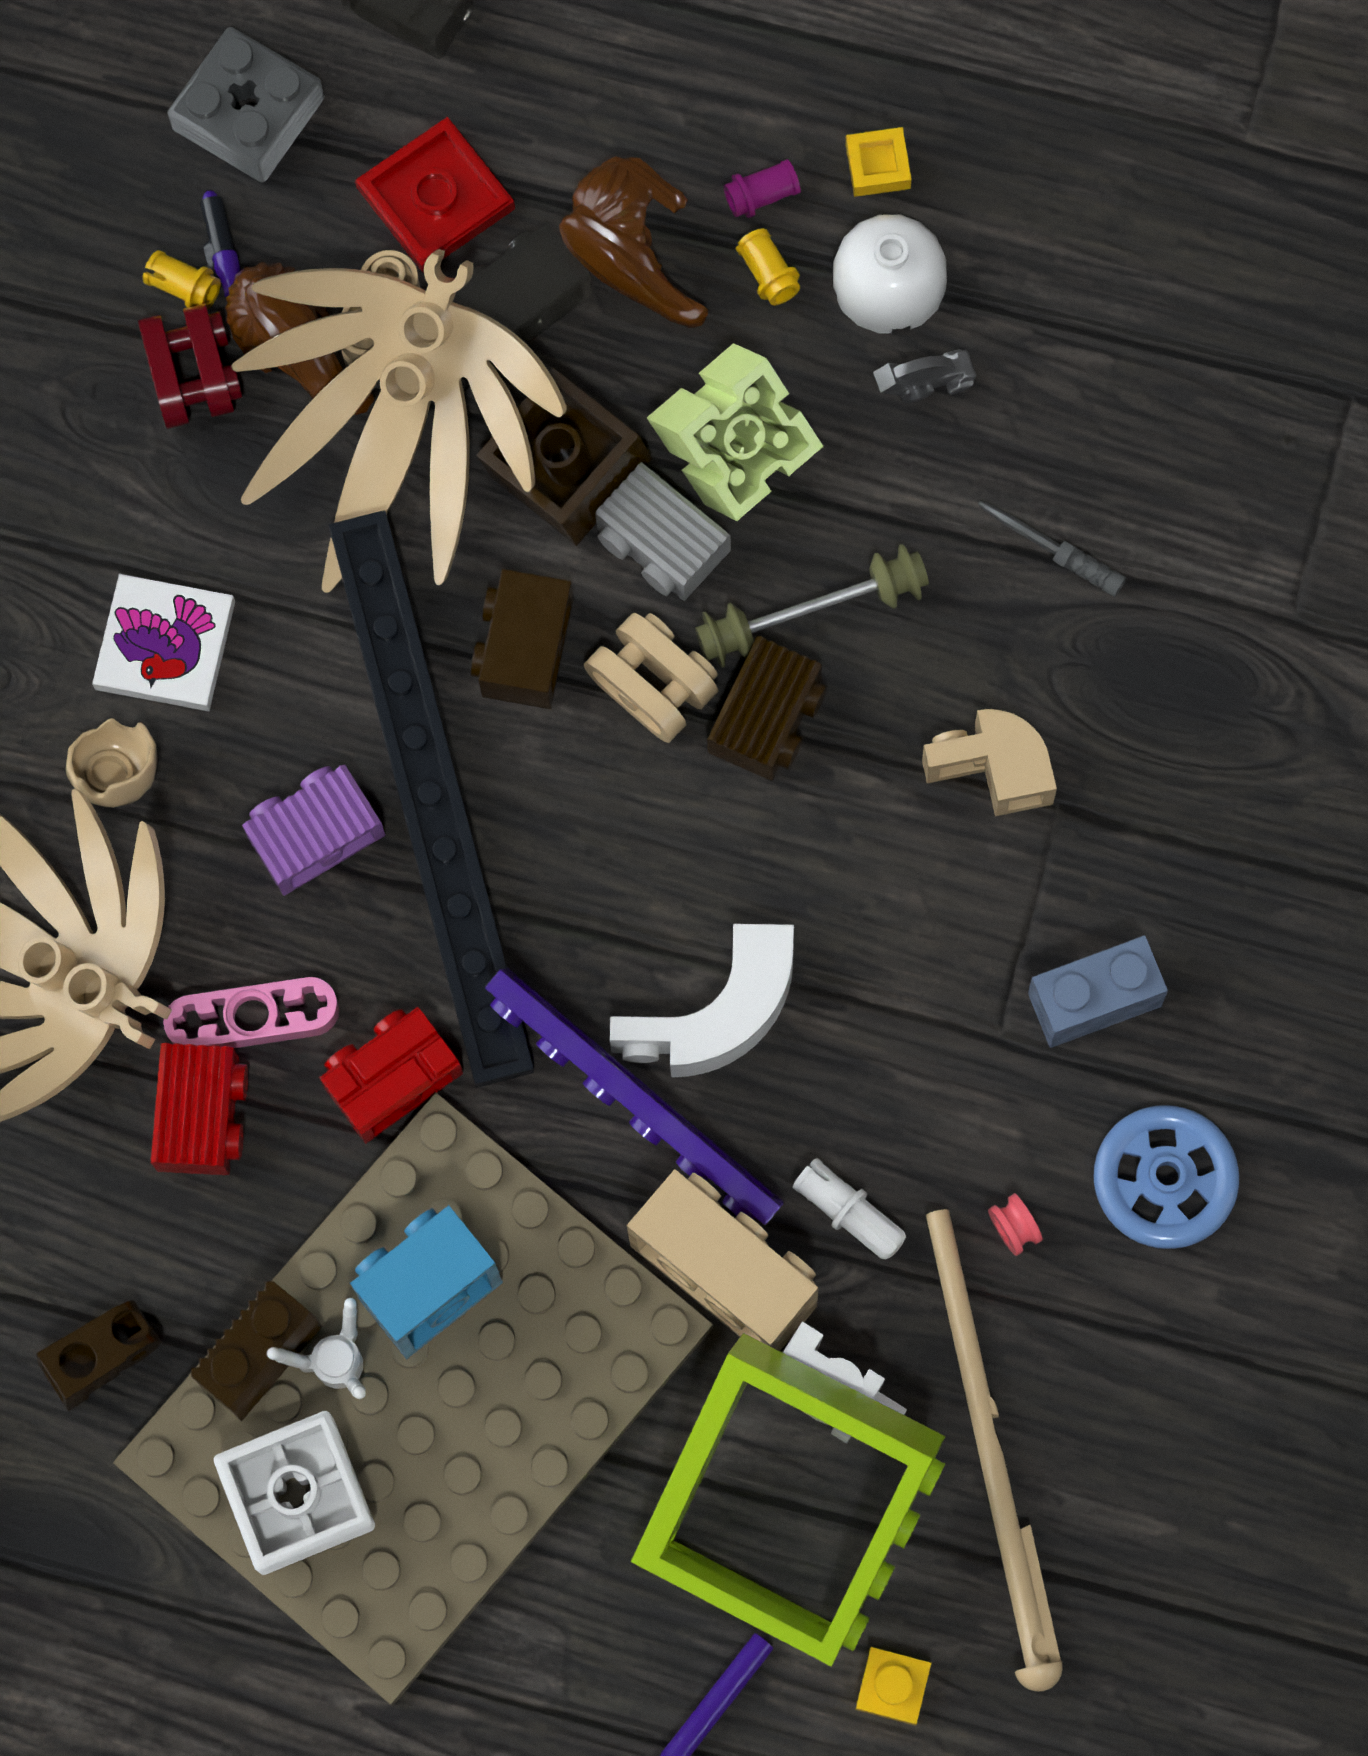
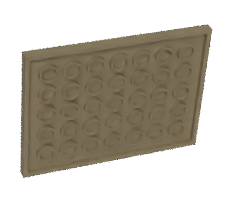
(464, 1438)

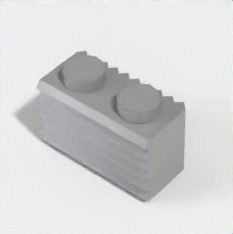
(661, 533)

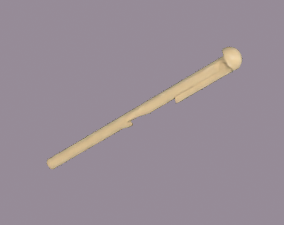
(1015, 1544)

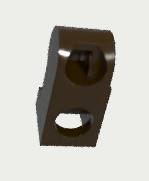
(97, 1353)

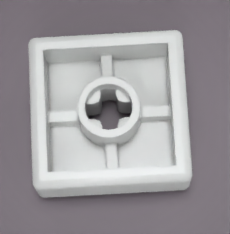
(257, 1475)

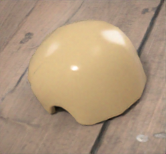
(113, 763)

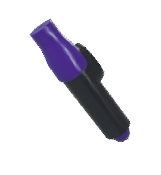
(219, 248)

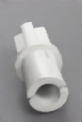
(849, 1209)

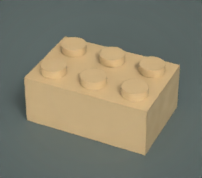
(723, 1261)

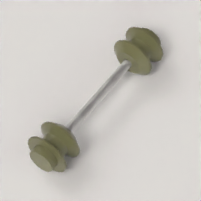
(887, 578)

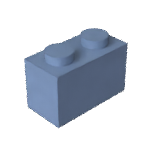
(1097, 991)

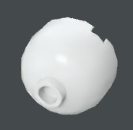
(889, 273)

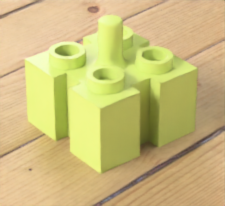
(735, 431)

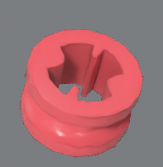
(1015, 1224)

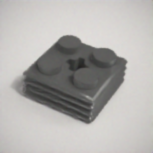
(253, 136)

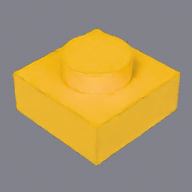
(878, 162)
(893, 1686)

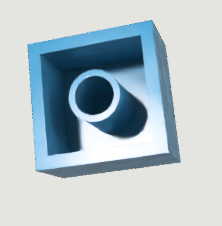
(425, 1280)

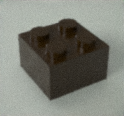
(574, 460)

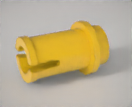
(775, 278)
(182, 280)

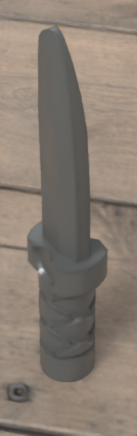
(1065, 553)

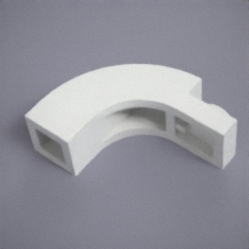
(731, 1022)

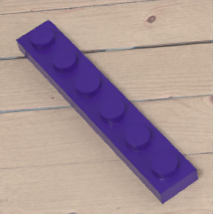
(612, 1082)

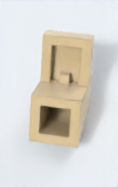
(1007, 752)

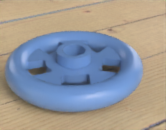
(1191, 1133)

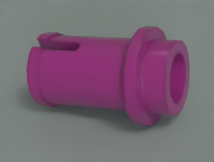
(761, 188)

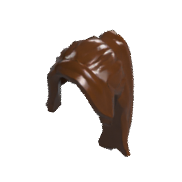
(614, 243)
(259, 318)

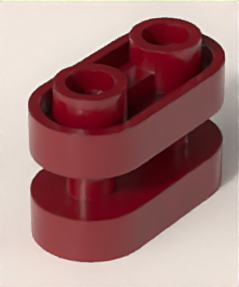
(217, 382)

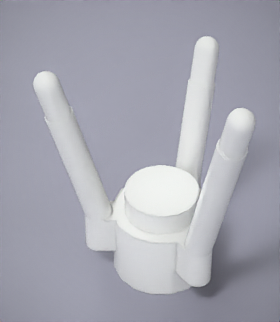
(334, 1358)

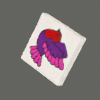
(164, 642)

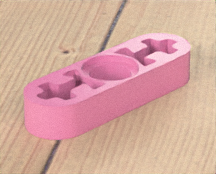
(294, 995)

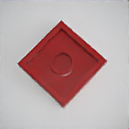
(435, 193)

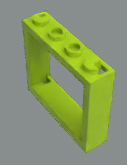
(837, 1406)

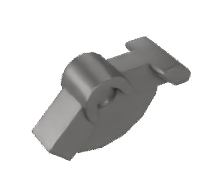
(918, 377)

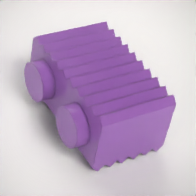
(312, 828)

